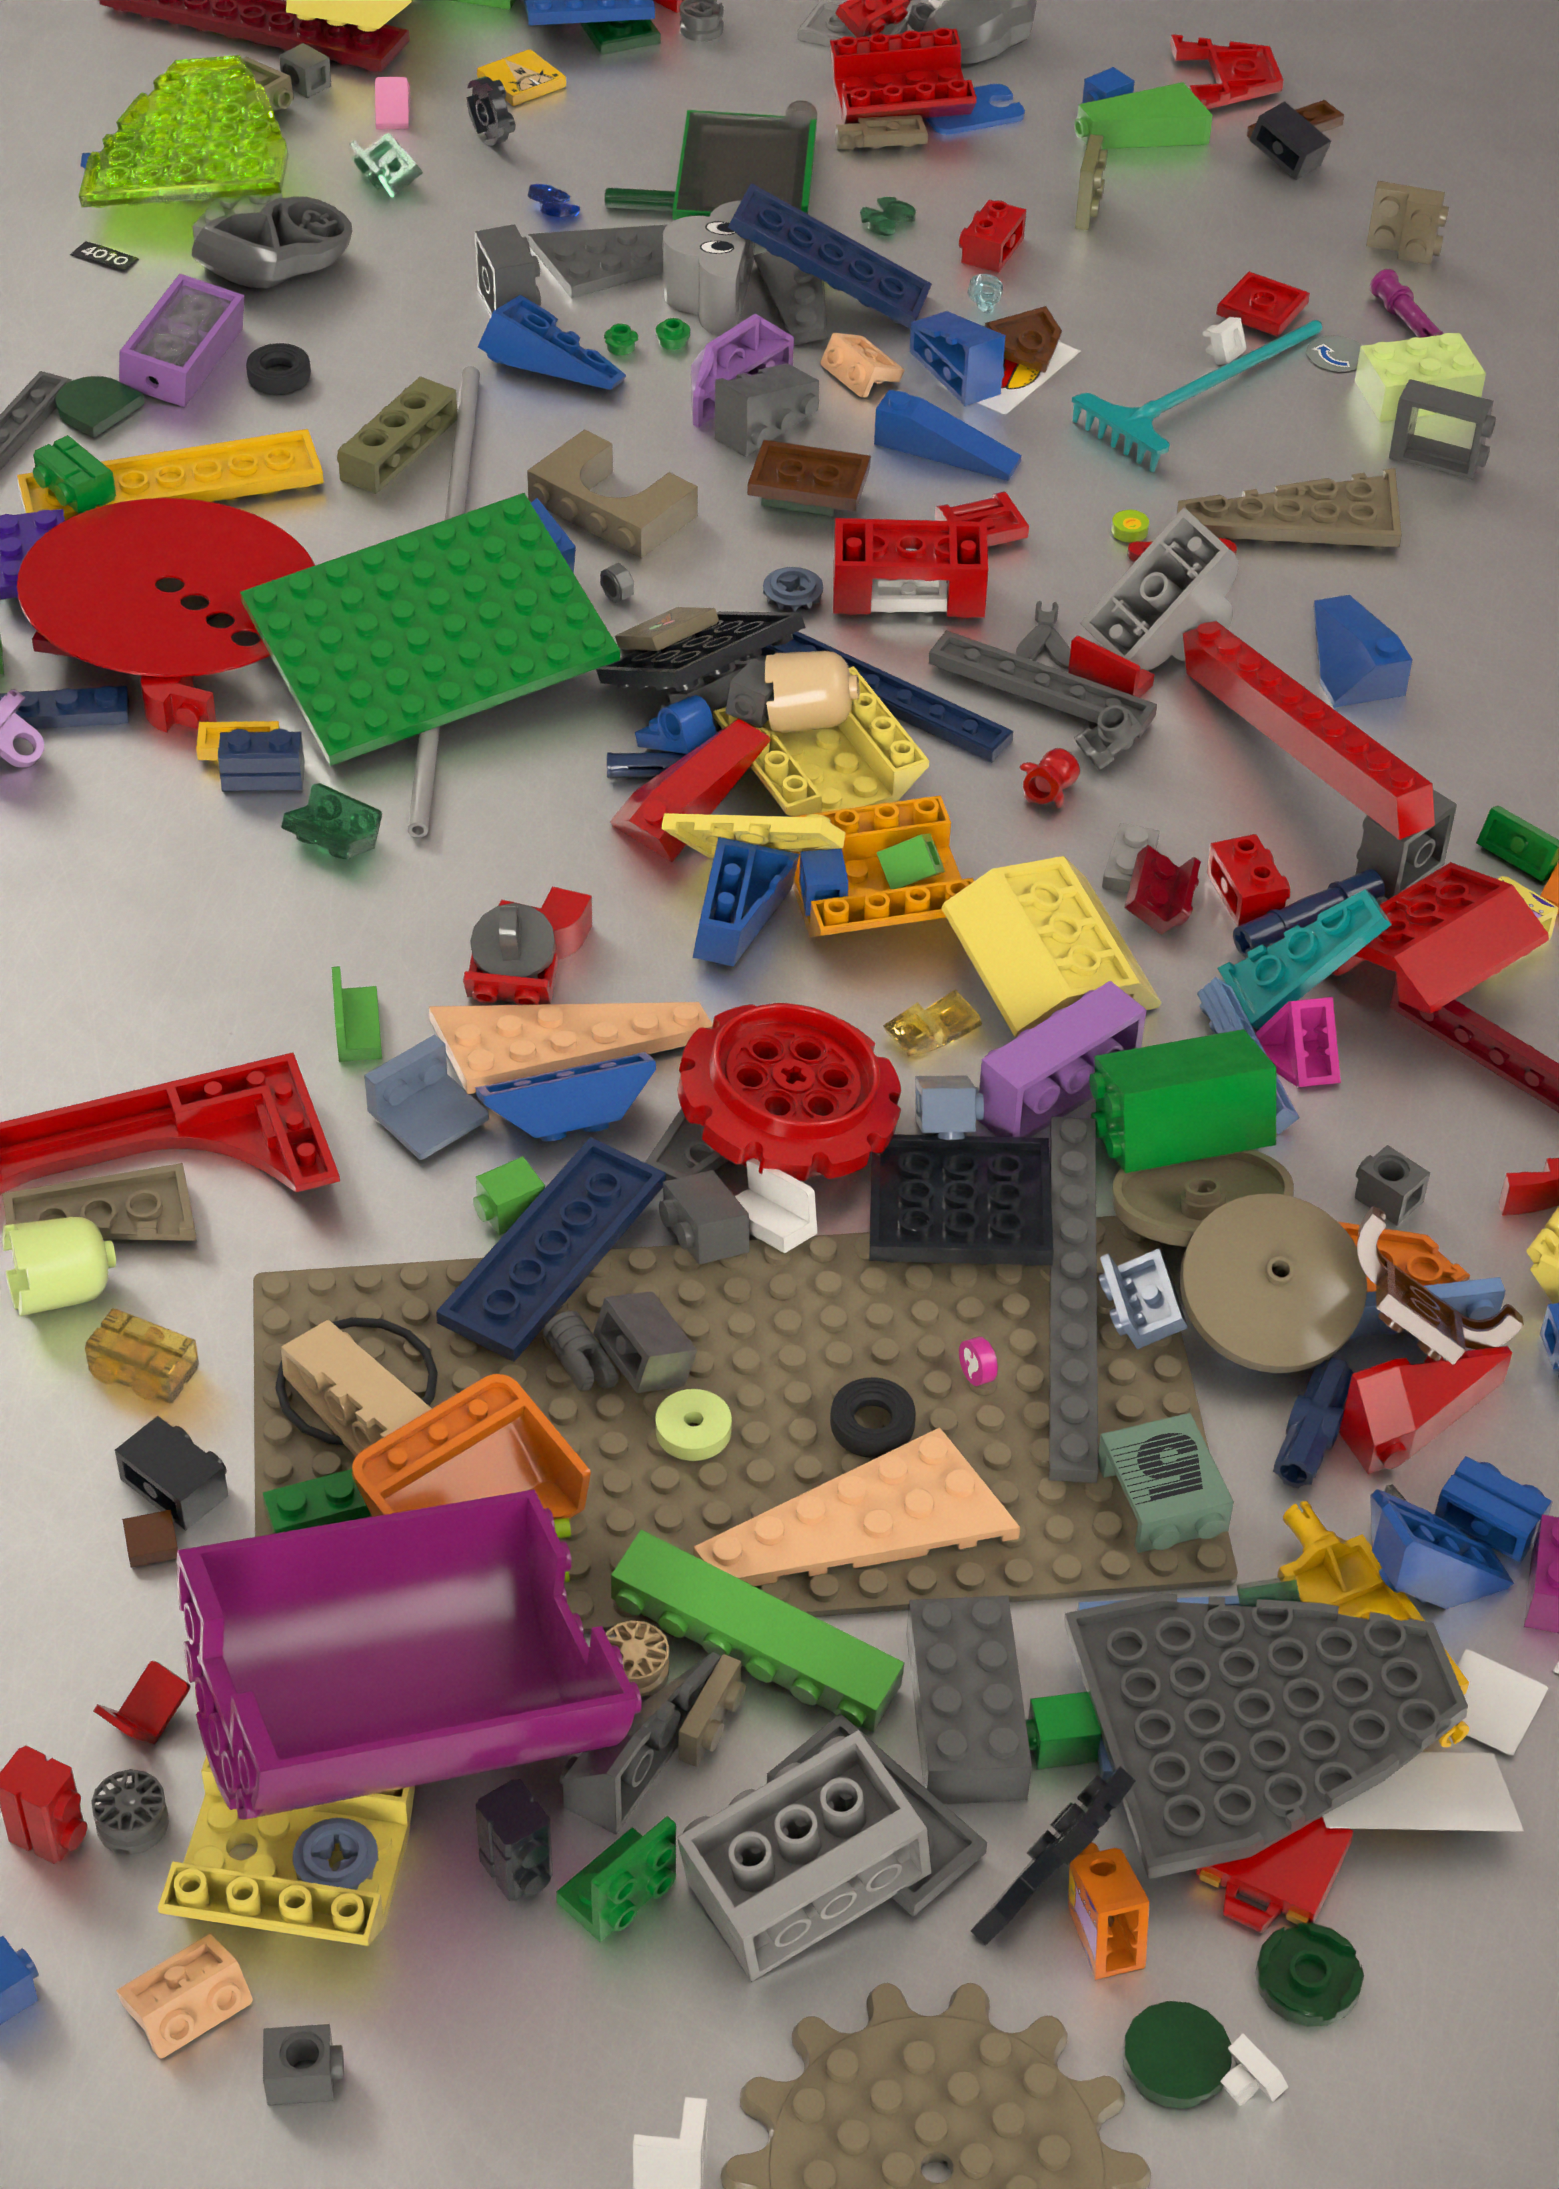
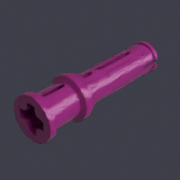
(1400, 301)

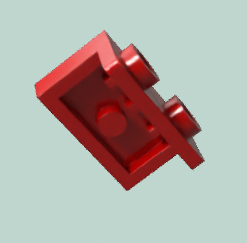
(871, 16)
(521, 990)

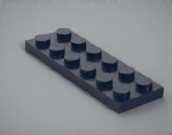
(830, 256)
(550, 1249)

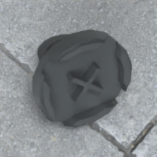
(513, 941)

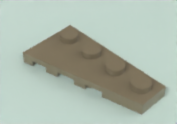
(122, 1205)

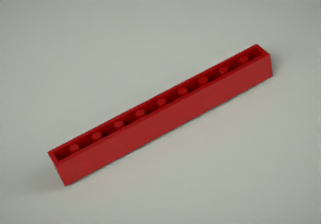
(1310, 730)

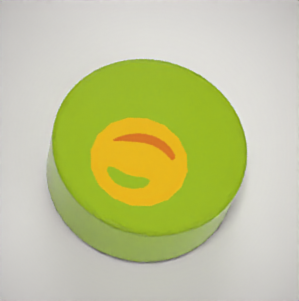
(1130, 526)

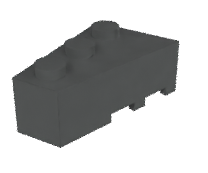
(762, 406)

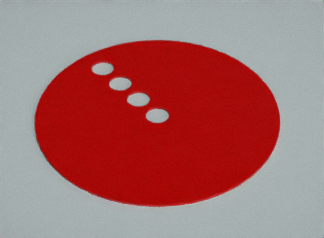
(97, 597)

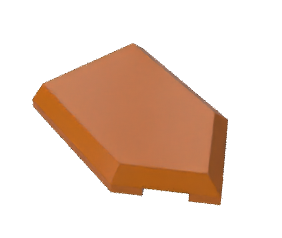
(1414, 1255)

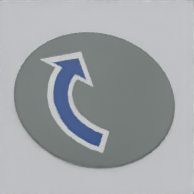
(1334, 353)

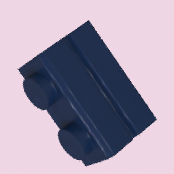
(261, 760)

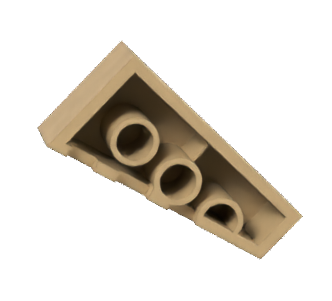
(348, 1387)

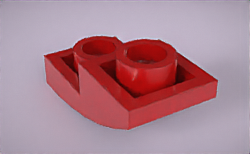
(1531, 1190)

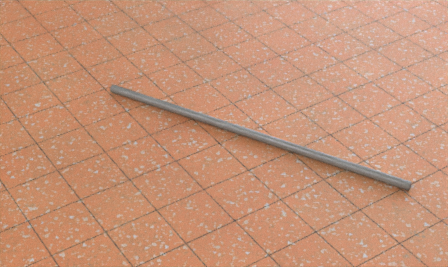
(455, 506)

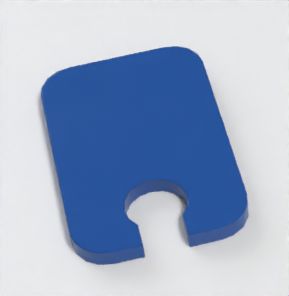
(984, 114)

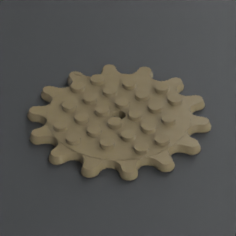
(931, 2093)

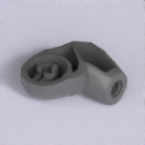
(984, 25)
(274, 245)

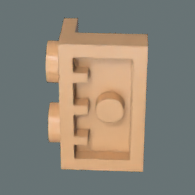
(859, 363)
(186, 1995)

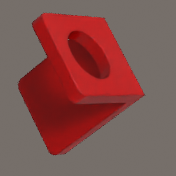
(148, 1704)

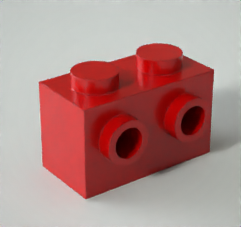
(993, 235)
(1246, 878)

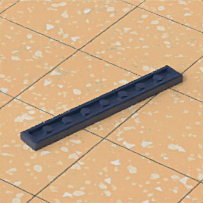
(917, 705)

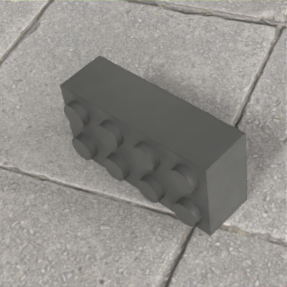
(968, 1699)

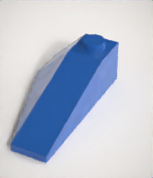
(528, 339)

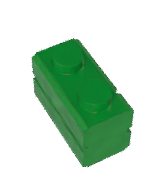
(73, 475)

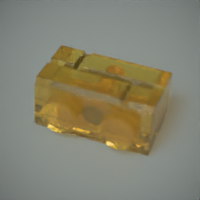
(141, 1356)

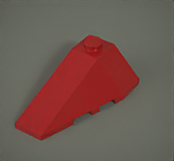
(690, 786)
(1405, 1406)

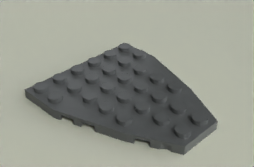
(1254, 1715)

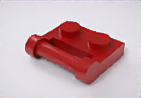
(1000, 513)

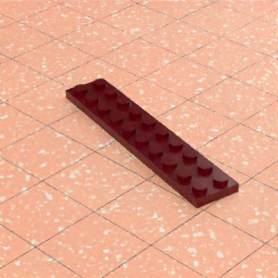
(270, 25)

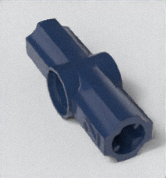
(1314, 1423)

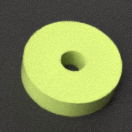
(693, 1442)

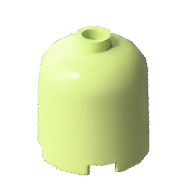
(56, 1263)

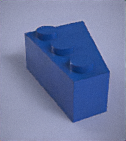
(960, 355)

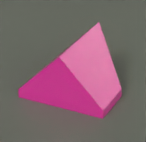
(1303, 1042)

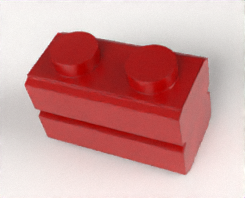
(41, 1805)

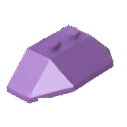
(740, 350)

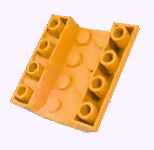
(869, 897)

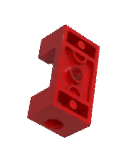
(878, 551)

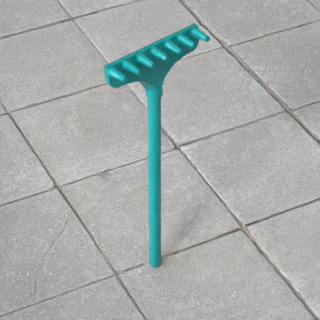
(1136, 422)

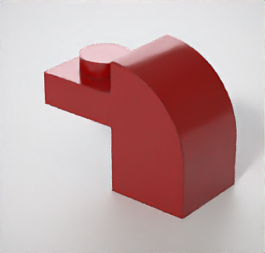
(176, 701)
(570, 918)

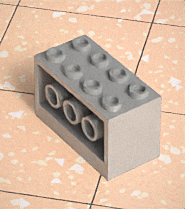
(804, 1853)

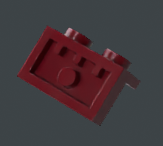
(1161, 890)

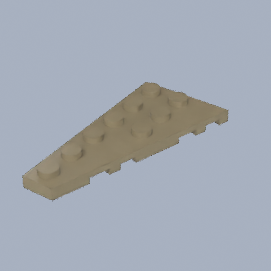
(1308, 512)

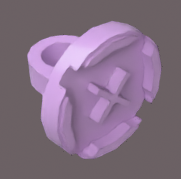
(15, 727)

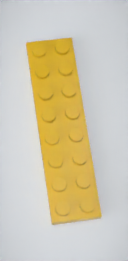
(202, 472)

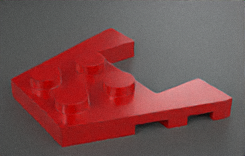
(1240, 70)

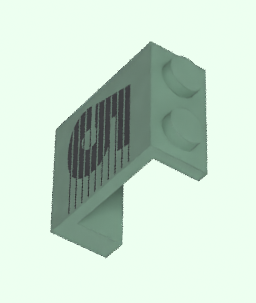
(1167, 1481)

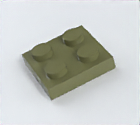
(1091, 182)

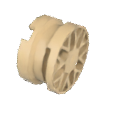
(643, 1648)

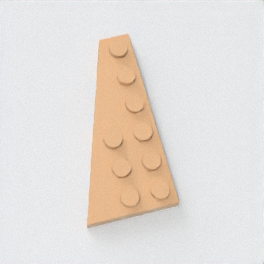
(528, 1040)
(868, 1516)

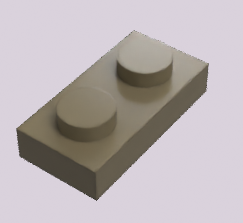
(705, 1720)

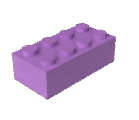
(1051, 1064)

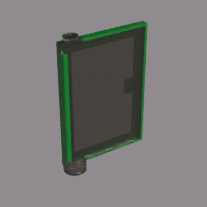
(732, 150)

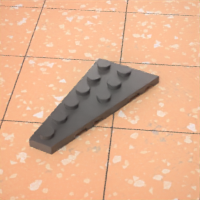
(600, 257)

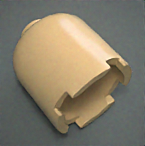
(809, 690)

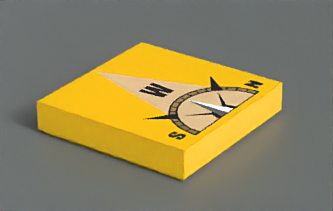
(524, 76)

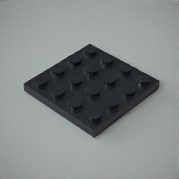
(703, 653)
(962, 1201)

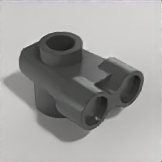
(1114, 732)

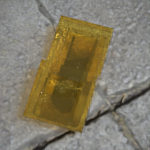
(936, 1026)

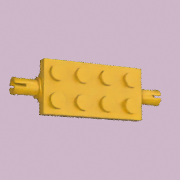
(1349, 1577)

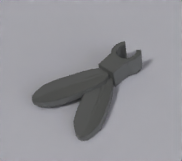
(1045, 637)

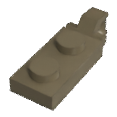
(882, 132)

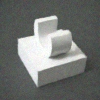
(1226, 340)
(1251, 2073)

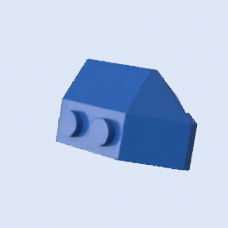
(570, 1097)
(1430, 1555)

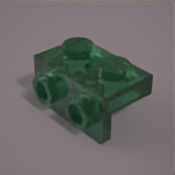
(386, 164)
(335, 822)

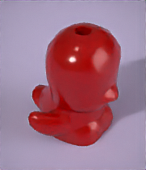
(1046, 781)

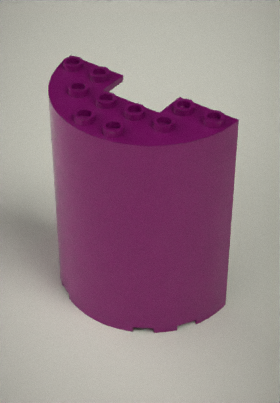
(393, 1654)

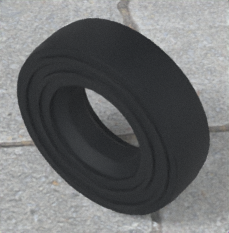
(278, 355)
(878, 1393)

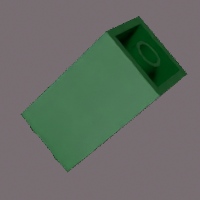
(1184, 1100)

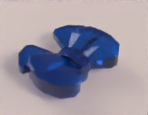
(552, 201)

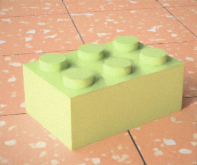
(1434, 360)

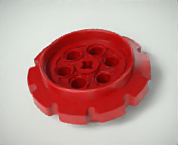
(789, 1090)

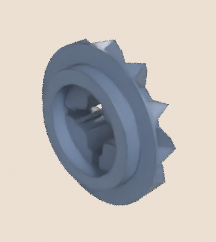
(781, 583)
(319, 1841)

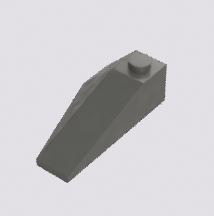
(612, 1780)

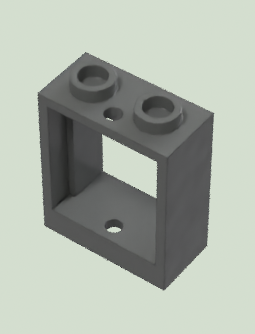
(1434, 453)

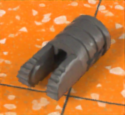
(579, 1351)

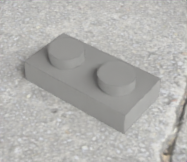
(1122, 859)

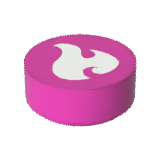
(978, 1361)

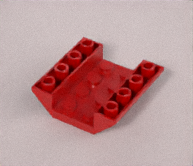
(900, 75)
(1451, 935)

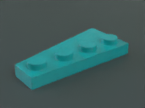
(1303, 957)

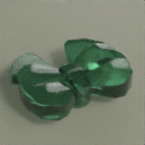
(885, 222)

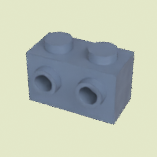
(947, 1105)

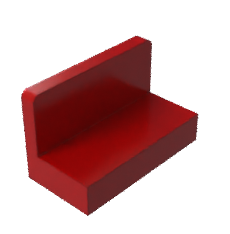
(1108, 668)

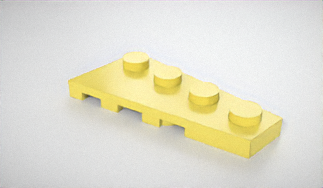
(774, 832)

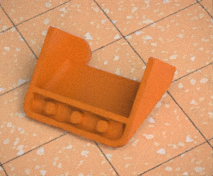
(471, 1449)

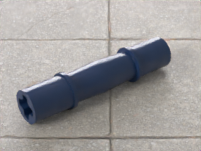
(1271, 926)

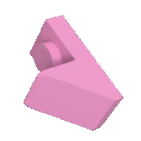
(392, 102)

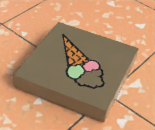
(667, 628)

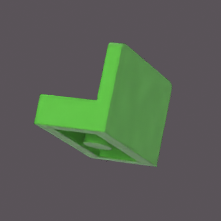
(356, 1021)

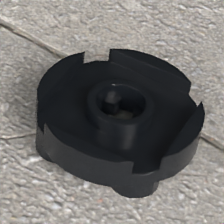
(489, 110)

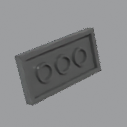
(950, 1840)

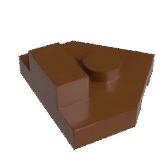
(1029, 337)

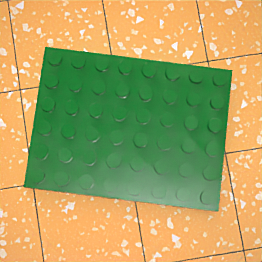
(428, 628)

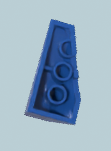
(929, 432)
(1358, 654)

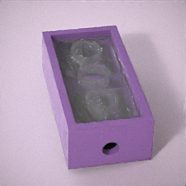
(181, 340)

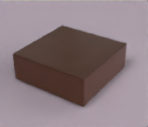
(150, 1538)

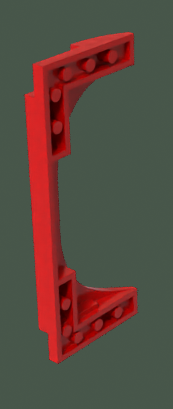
(242, 1111)

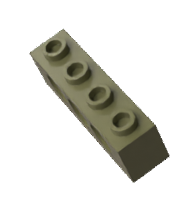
(397, 435)

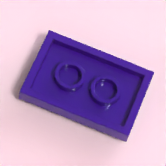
(17, 537)

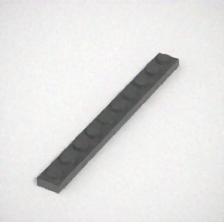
(1073, 1303)

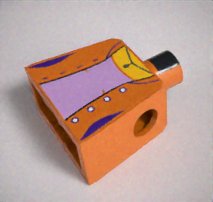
(1103, 1887)

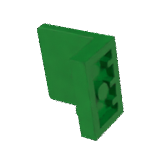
(622, 1880)

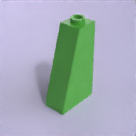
(1146, 119)

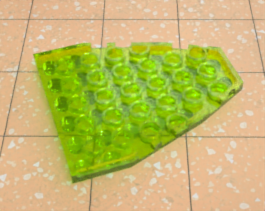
(191, 139)

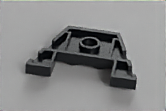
(1074, 1832)

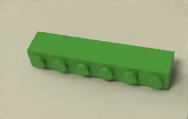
(758, 1629)

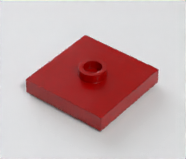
(1263, 303)

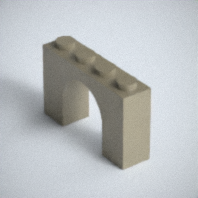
(631, 522)

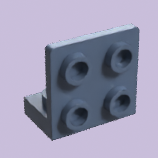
(420, 1100)

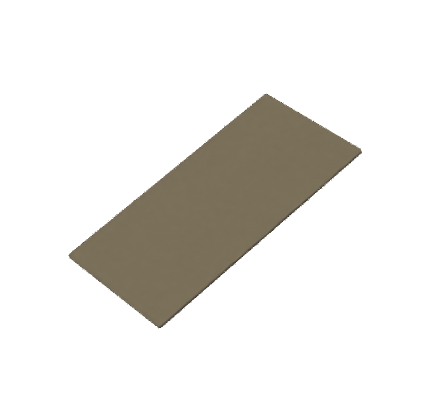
(777, 1347)

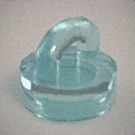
(985, 291)

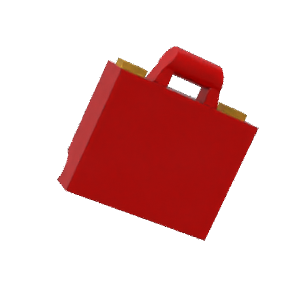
(1285, 1877)

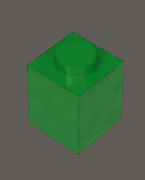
(1063, 1730)

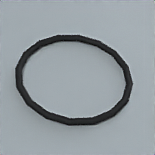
(358, 1322)

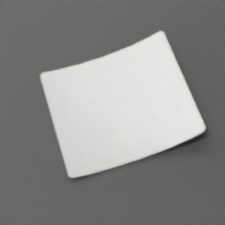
(1498, 1701)

